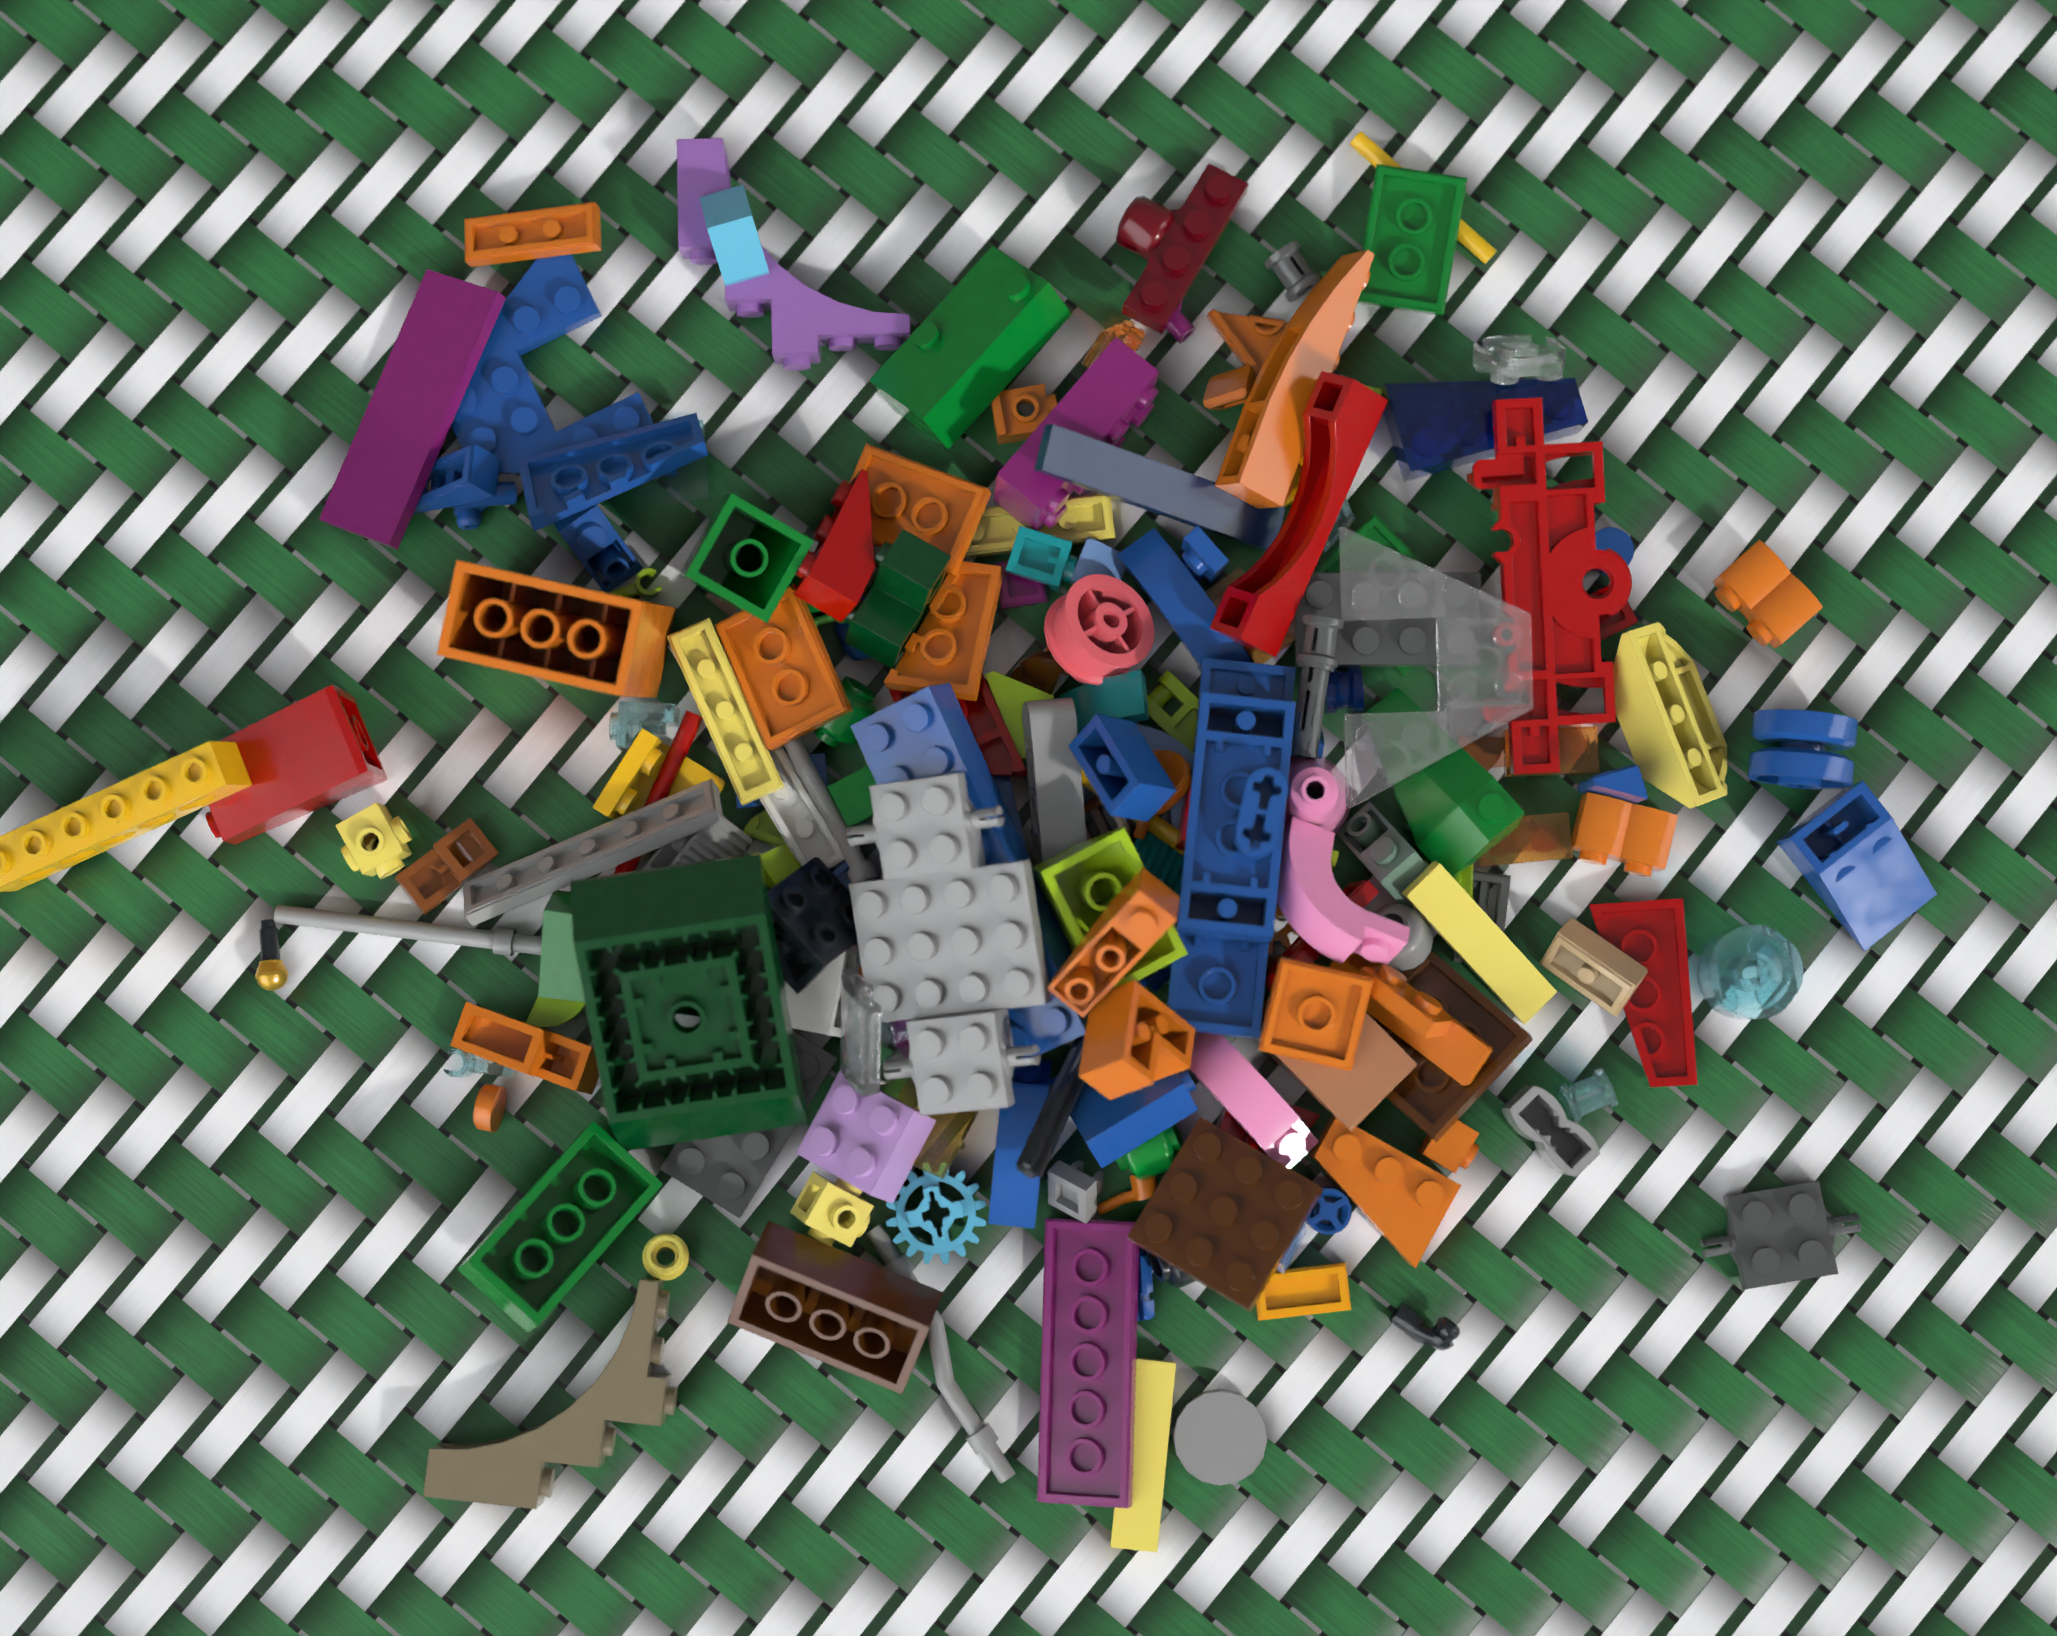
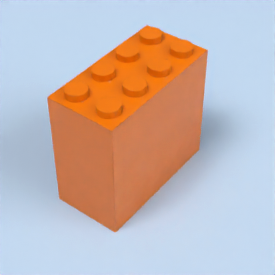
(556, 631)

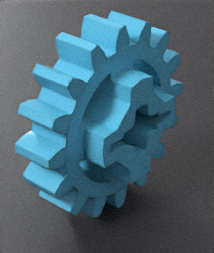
(915, 1216)

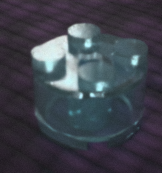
(1755, 946)

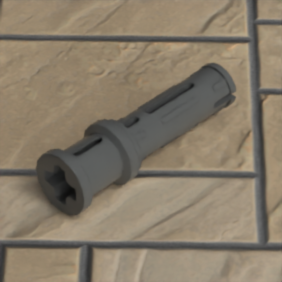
(1316, 663)

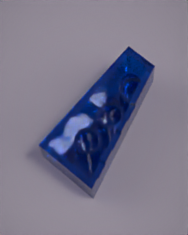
(1452, 422)

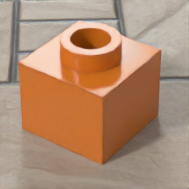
(1453, 1149)

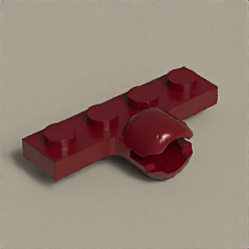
(1175, 243)

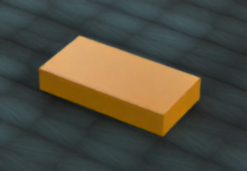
(1305, 1292)

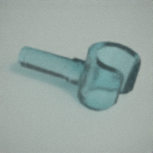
(473, 1065)

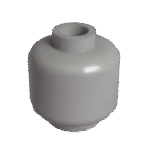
(1419, 940)

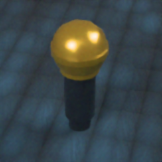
(271, 971)

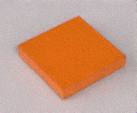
(1315, 1013)

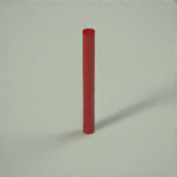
(669, 771)

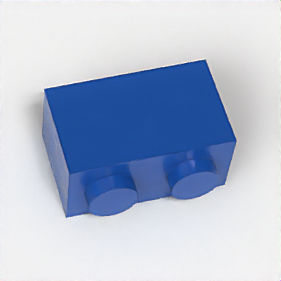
(1122, 768)

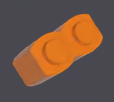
(1766, 595)
(1623, 833)

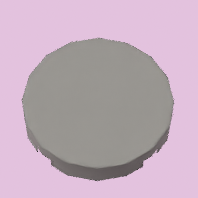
(1220, 1437)

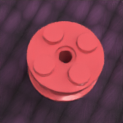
(1099, 629)

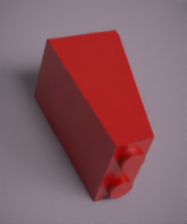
(298, 765)

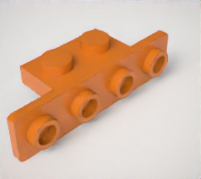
(1420, 1020)

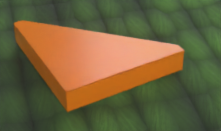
(1248, 336)

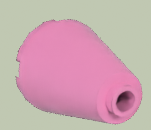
(1330, 786)

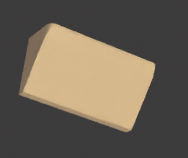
(1593, 966)

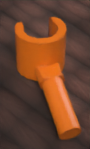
(1140, 1191)

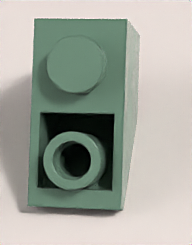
(1382, 850)

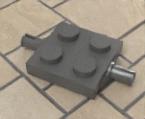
(1780, 1235)

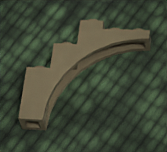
(516, 1467)

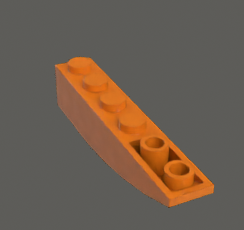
(1271, 424)

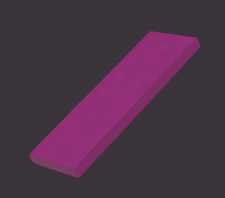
(412, 408)
(1088, 1363)

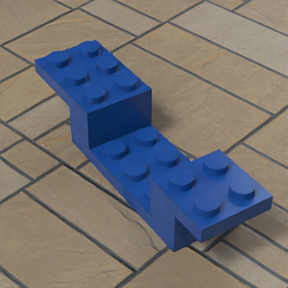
(1224, 896)

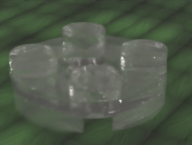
(1516, 356)

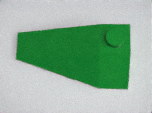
(1453, 804)

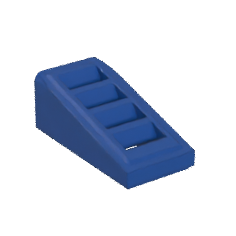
(460, 479)

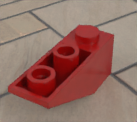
(845, 553)

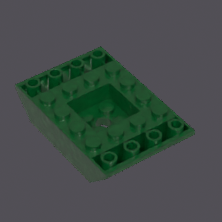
(698, 941)

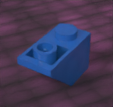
(599, 547)

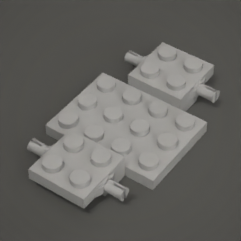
(948, 943)

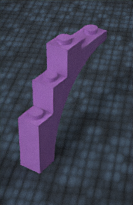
(799, 314)

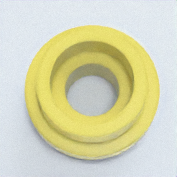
(663, 1242)

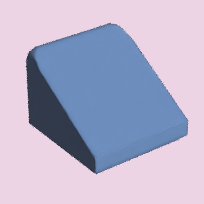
(1098, 559)

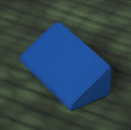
(1620, 783)

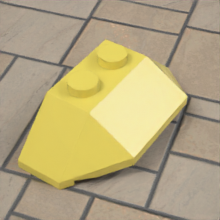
(1668, 717)

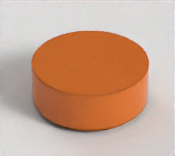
(489, 1107)

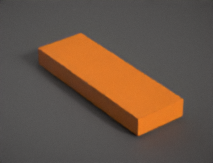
(532, 234)

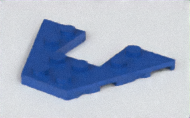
(501, 401)

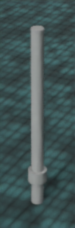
(502, 940)

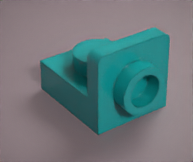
(1041, 558)

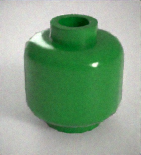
(863, 706)
(1153, 1155)

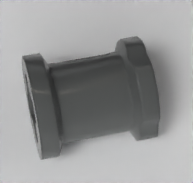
(1293, 271)

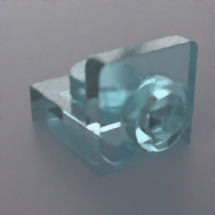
(649, 716)

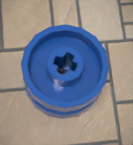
(1802, 749)

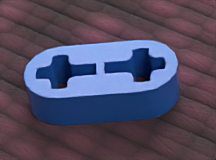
(1272, 815)

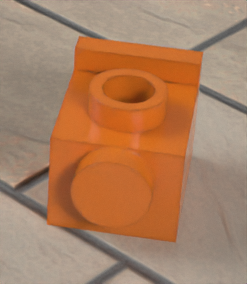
(1010, 425)

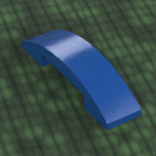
(1178, 598)

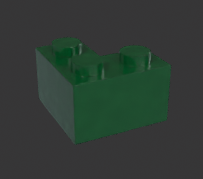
(898, 598)

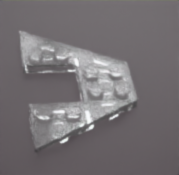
(1480, 664)

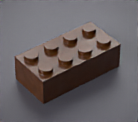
(834, 1307)

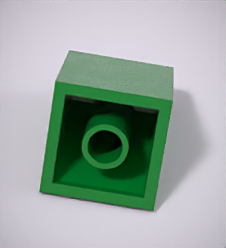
(746, 557)

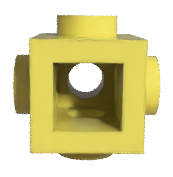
(360, 835)
(832, 1210)

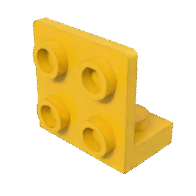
(637, 773)

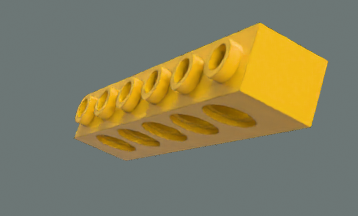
(120, 813)

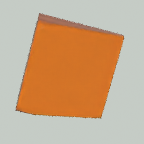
(1229, 388)

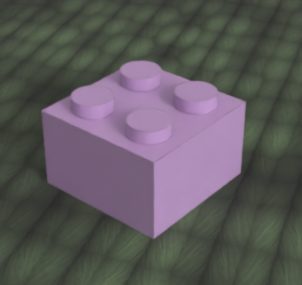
(866, 1139)

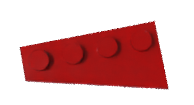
(1661, 1005)

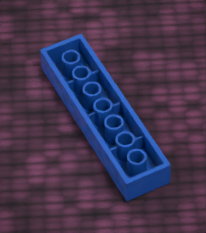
(932, 738)

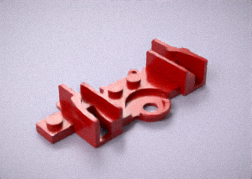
(1545, 573)

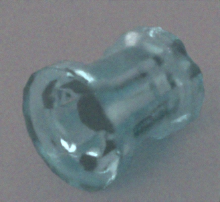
(1587, 1095)

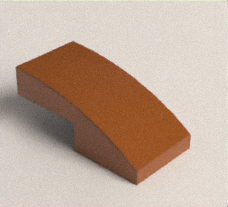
(447, 866)

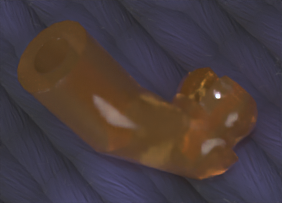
(1124, 331)

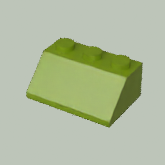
(1085, 881)

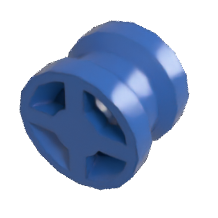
(1330, 1216)

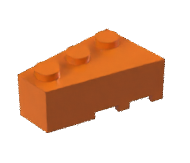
(1387, 1186)

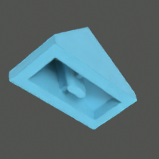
(734, 235)

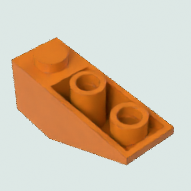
(1116, 942)

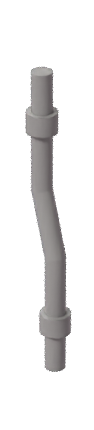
(859, 868)
(980, 1436)

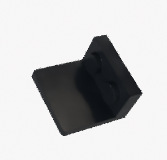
(810, 922)

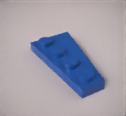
(599, 469)

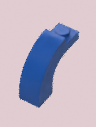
(1012, 1193)

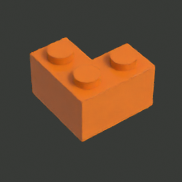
(1133, 1041)

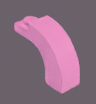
(1320, 908)
(1250, 1099)

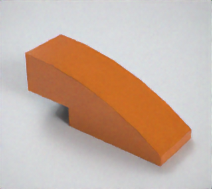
(527, 1048)

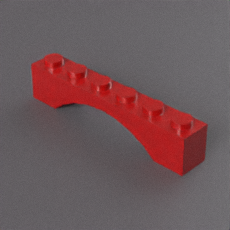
(1337, 434)

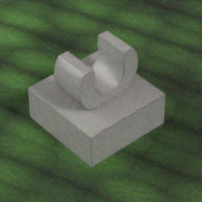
(1074, 1190)

